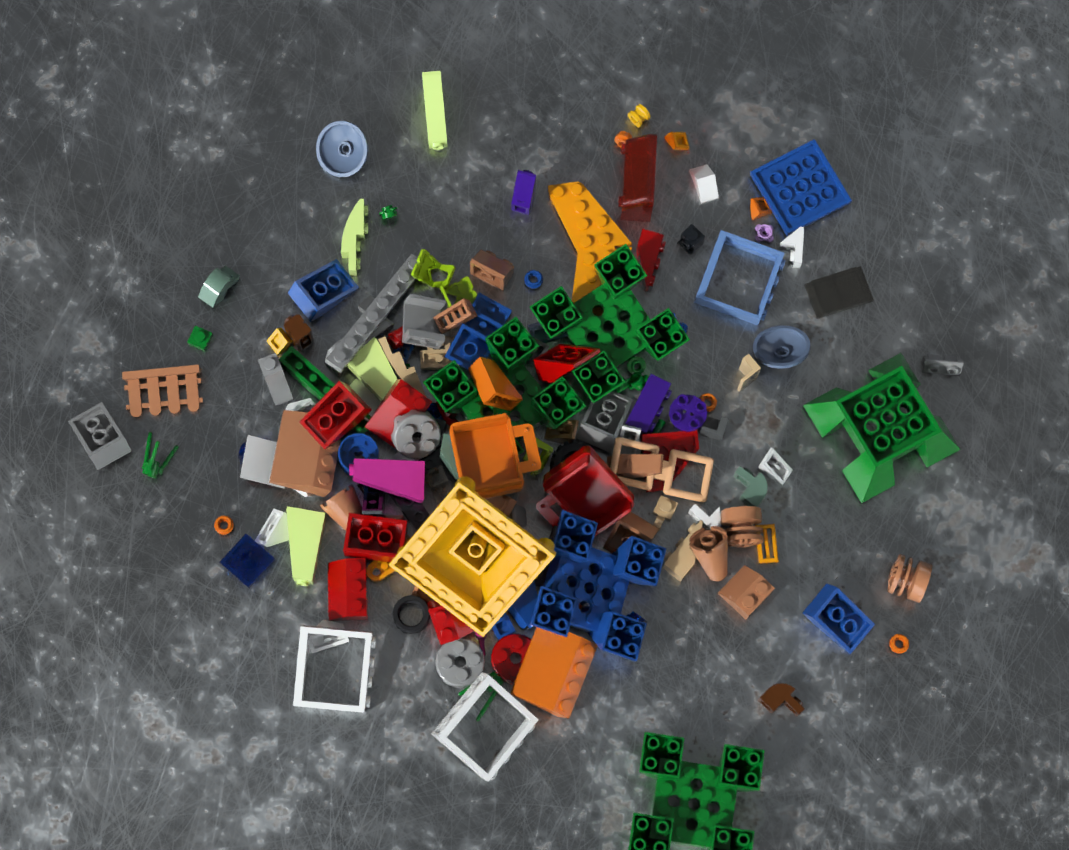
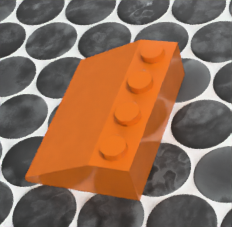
(554, 671)

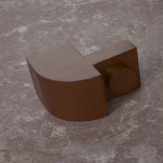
(780, 694)

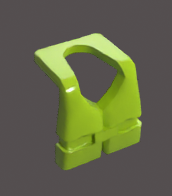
(423, 268)
(460, 290)
(544, 456)

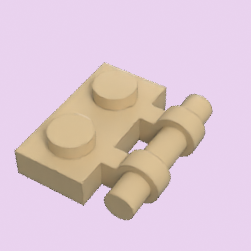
(435, 359)

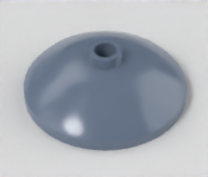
(332, 149)
(781, 347)

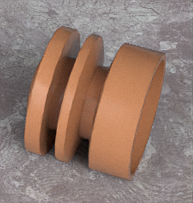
(741, 523)
(907, 577)

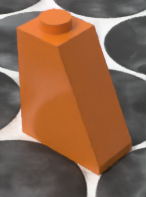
(494, 385)

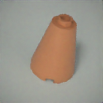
(341, 505)
(711, 551)

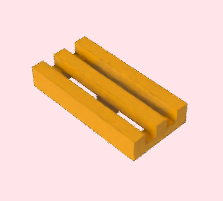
(768, 560)

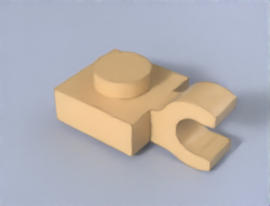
(664, 510)

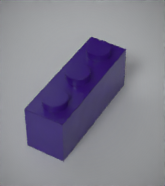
(649, 404)

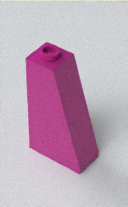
(395, 477)

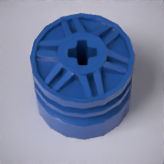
(356, 445)

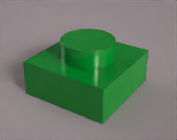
(200, 338)

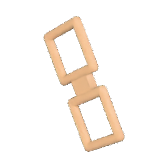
(667, 470)

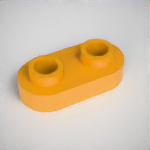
(383, 567)

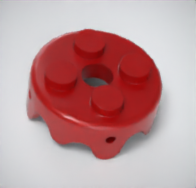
(501, 656)

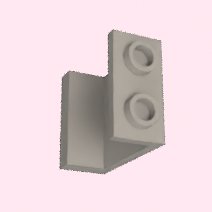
(418, 321)

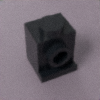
(691, 239)

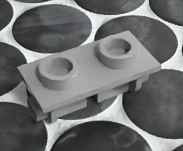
(950, 365)

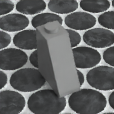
(275, 379)

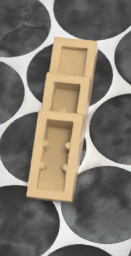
(408, 375)

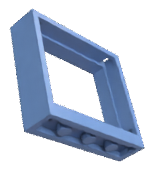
(751, 247)

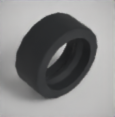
(407, 600)

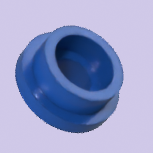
(533, 274)

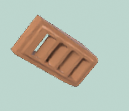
(465, 317)

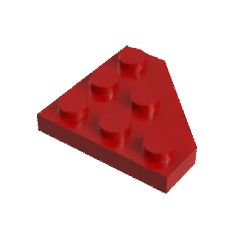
(666, 442)

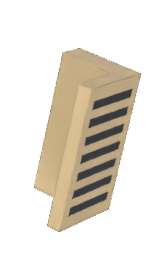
(750, 370)

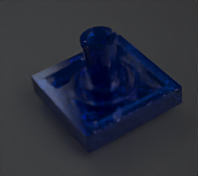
(247, 560)

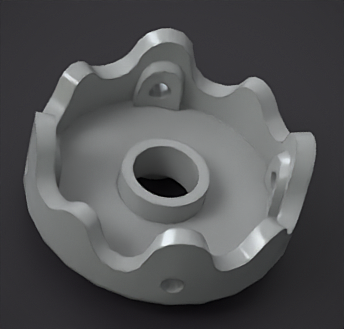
(414, 422)
(460, 676)

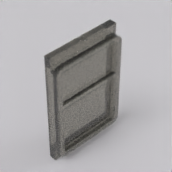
(838, 292)

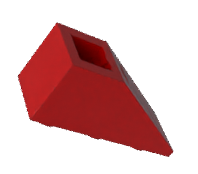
(647, 252)

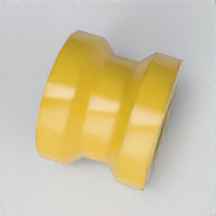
(639, 115)

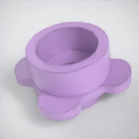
(768, 229)

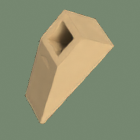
(682, 559)

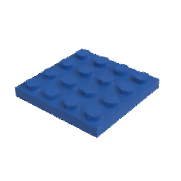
(800, 187)

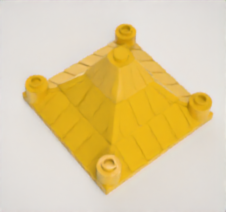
(472, 557)

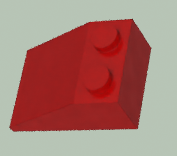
(561, 360)
(398, 401)
(335, 414)
(446, 624)

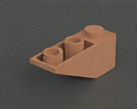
(638, 465)

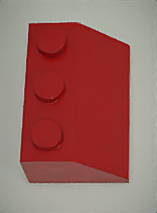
(374, 537)
(347, 590)

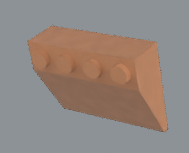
(301, 460)

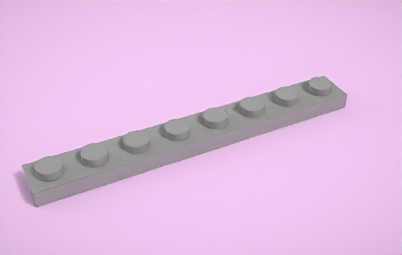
(373, 316)

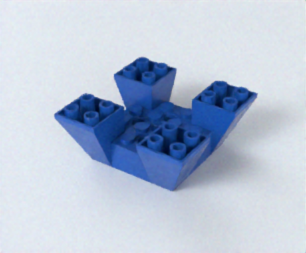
(599, 616)

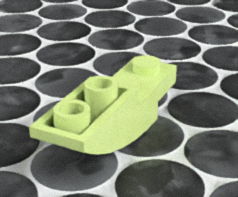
(354, 230)

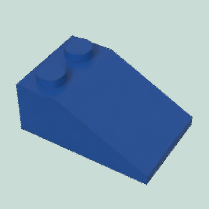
(322, 289)
(838, 618)

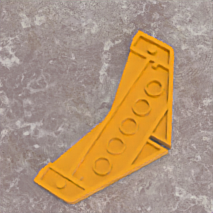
(590, 231)

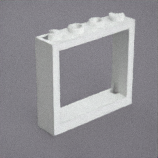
(368, 662)
(463, 706)

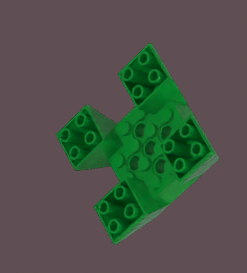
(619, 275)
(511, 350)
(919, 429)
(662, 760)

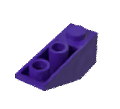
(524, 192)

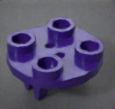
(692, 405)

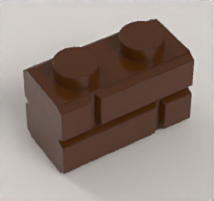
(298, 332)

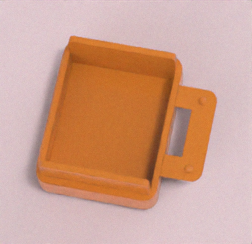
(489, 455)

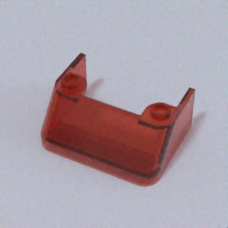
(638, 178)

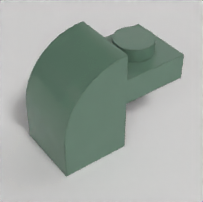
(217, 284)
(756, 486)

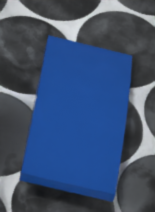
(470, 338)

